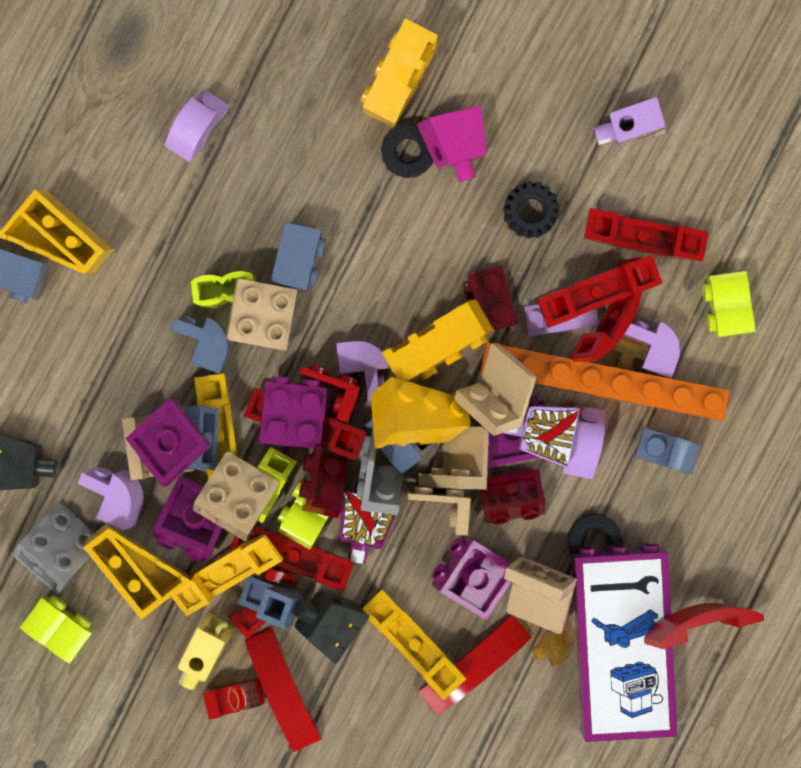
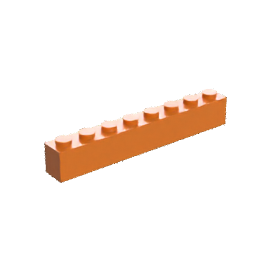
(621, 384)

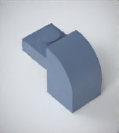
(212, 348)
(667, 451)
(271, 601)

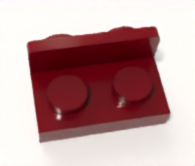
(493, 296)
(324, 483)
(513, 497)

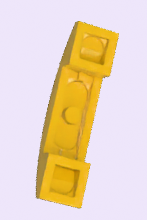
(214, 393)
(226, 571)
(414, 644)

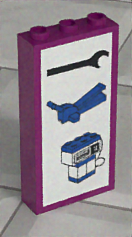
(622, 681)

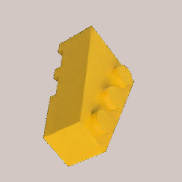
(415, 414)

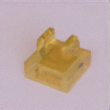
(628, 352)
(553, 647)

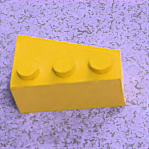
(399, 73)
(54, 231)
(439, 343)
(134, 570)

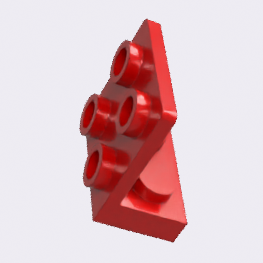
(344, 404)

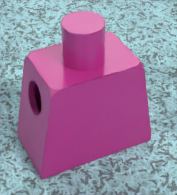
(455, 140)

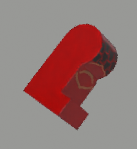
(233, 697)

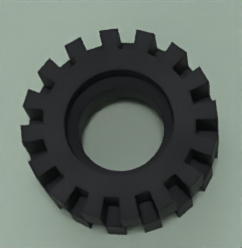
(531, 191)

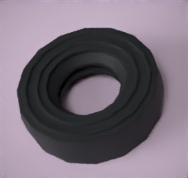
(390, 156)
(589, 522)

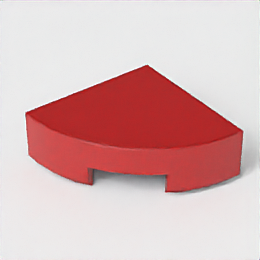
(279, 575)
(246, 621)

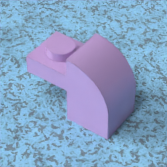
(194, 124)
(537, 326)
(662, 347)
(362, 357)
(586, 442)
(121, 496)

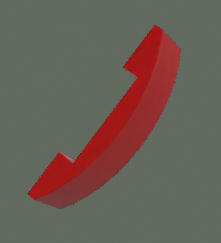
(645, 236)
(599, 291)
(610, 329)
(335, 434)
(313, 563)
(674, 628)
(481, 661)
(282, 690)

